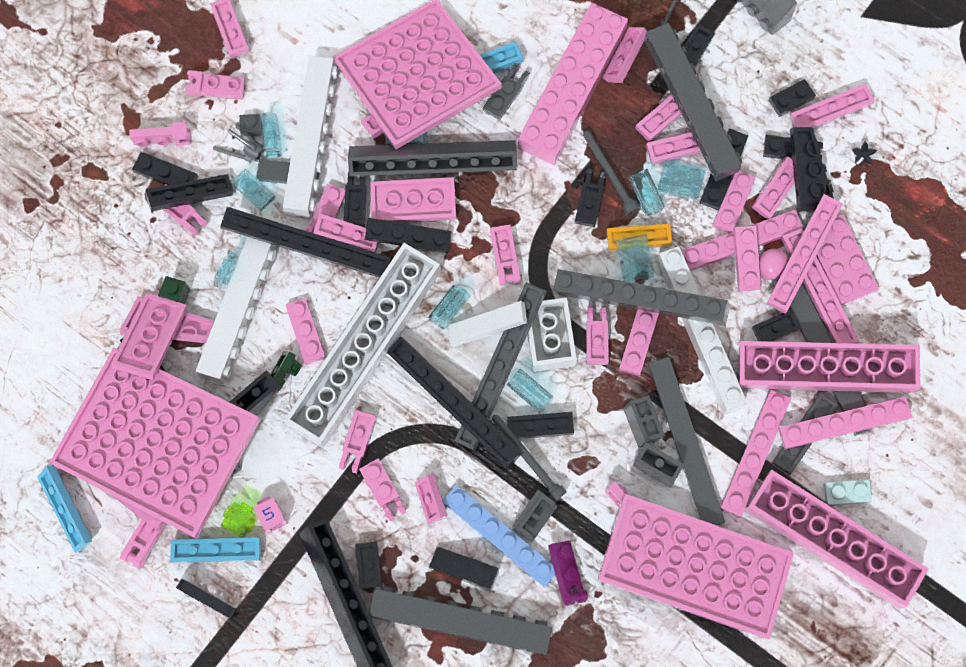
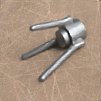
(252, 148)

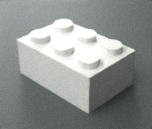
(552, 337)

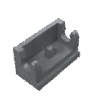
(643, 421)
(534, 516)

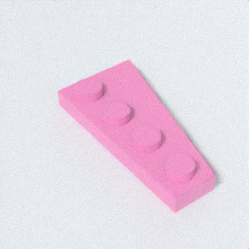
(192, 328)

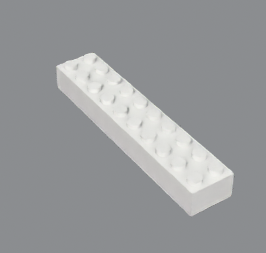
(363, 345)

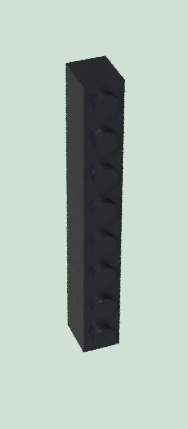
(344, 595)

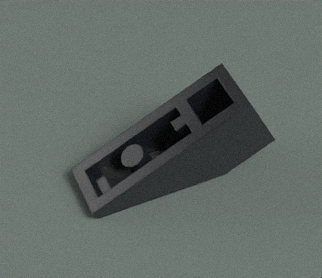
(257, 394)
(464, 568)

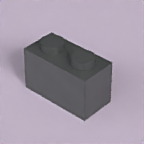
(658, 465)

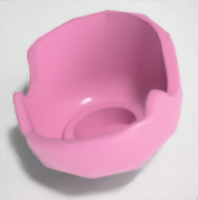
(772, 264)

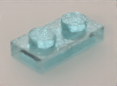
(253, 189)

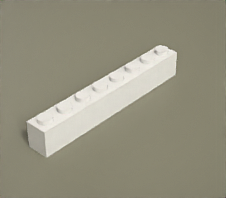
(309, 137)
(236, 310)
(703, 336)

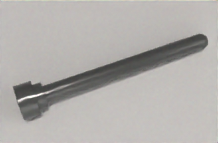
(630, 205)
(555, 490)

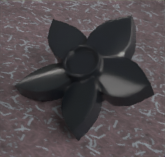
(863, 153)

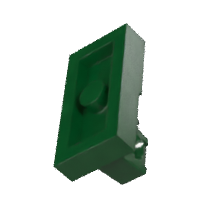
(285, 364)

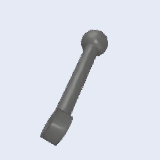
(669, 12)

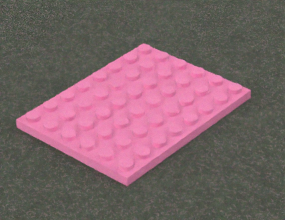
(156, 444)

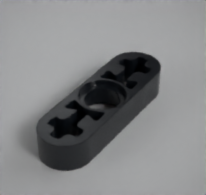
(206, 598)

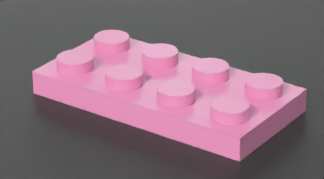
(413, 200)
(845, 264)
(149, 336)

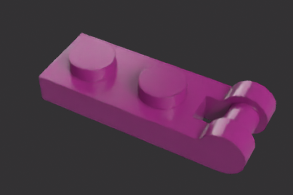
(567, 573)

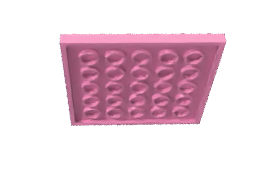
(416, 73)

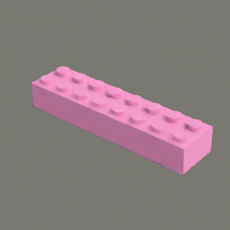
(572, 84)
(829, 366)
(837, 540)

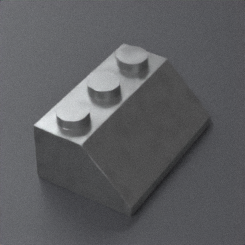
(770, 13)

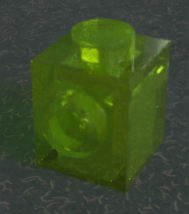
(239, 519)

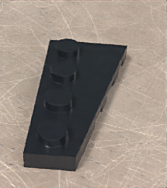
(808, 170)

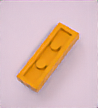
(657, 235)

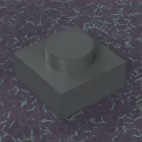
(250, 125)

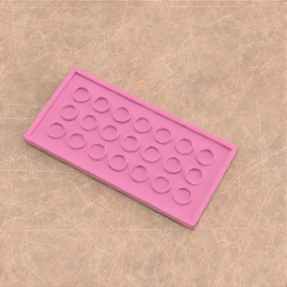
(696, 566)

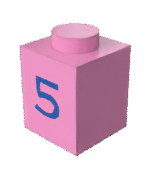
(270, 514)

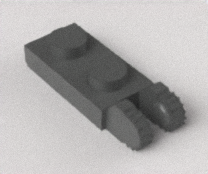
(503, 98)

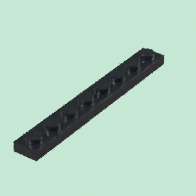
(304, 242)
(455, 402)

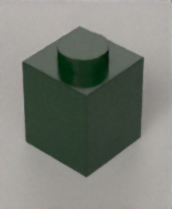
(174, 290)

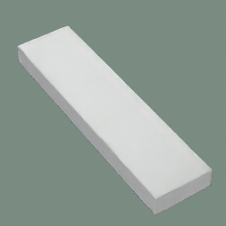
(487, 324)

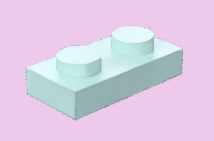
(848, 492)

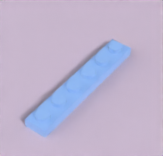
(500, 535)

